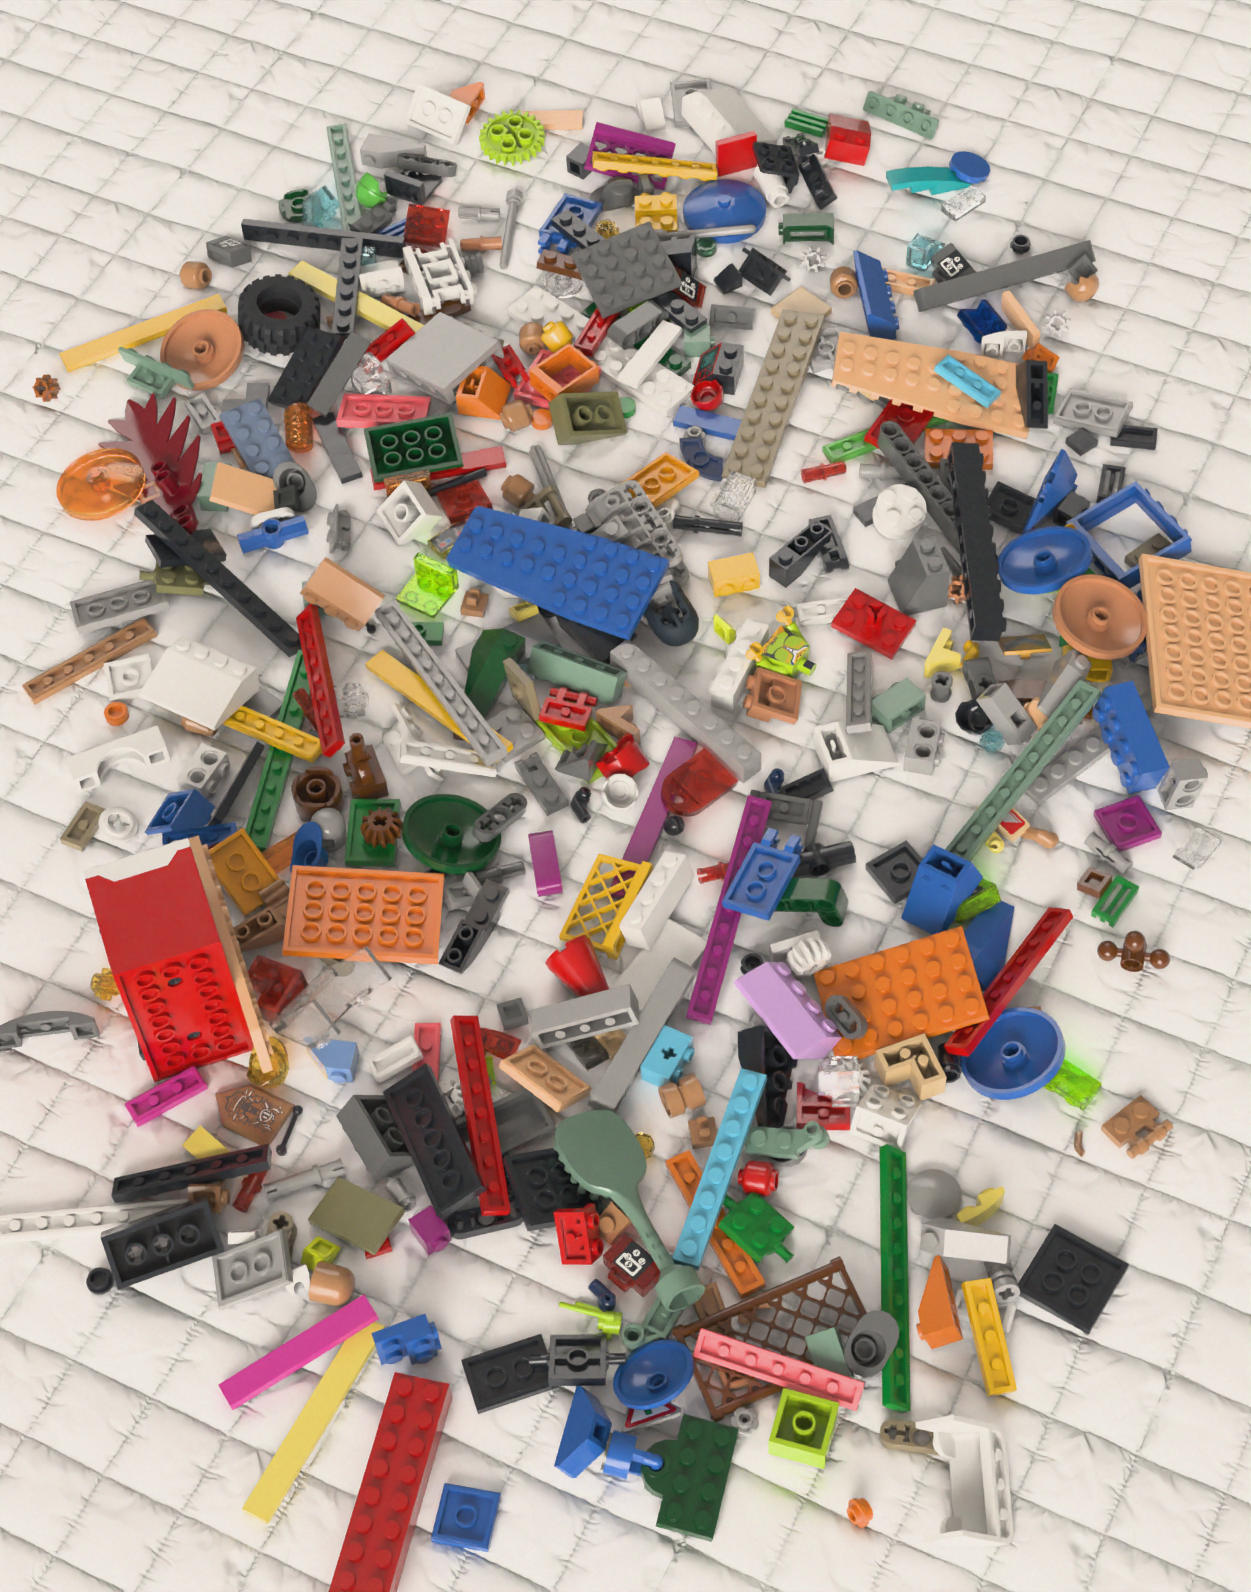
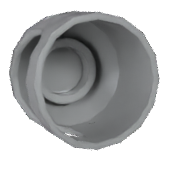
(332, 826)

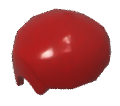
(707, 395)

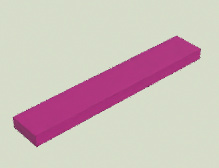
(298, 1352)

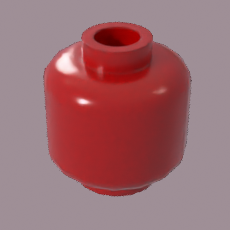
(758, 1178)

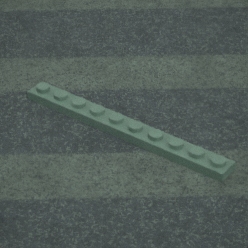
(1024, 771)

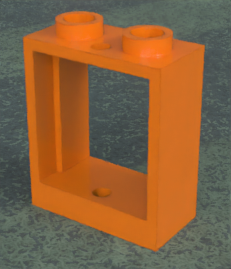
(566, 356)

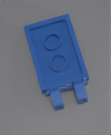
(583, 208)
(764, 876)

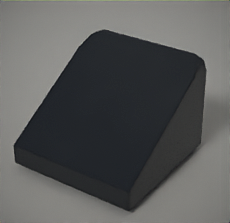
(728, 279)

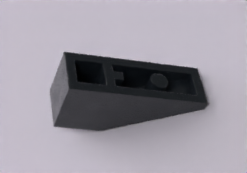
(1033, 393)

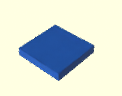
(466, 1517)

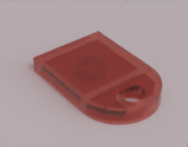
(698, 783)

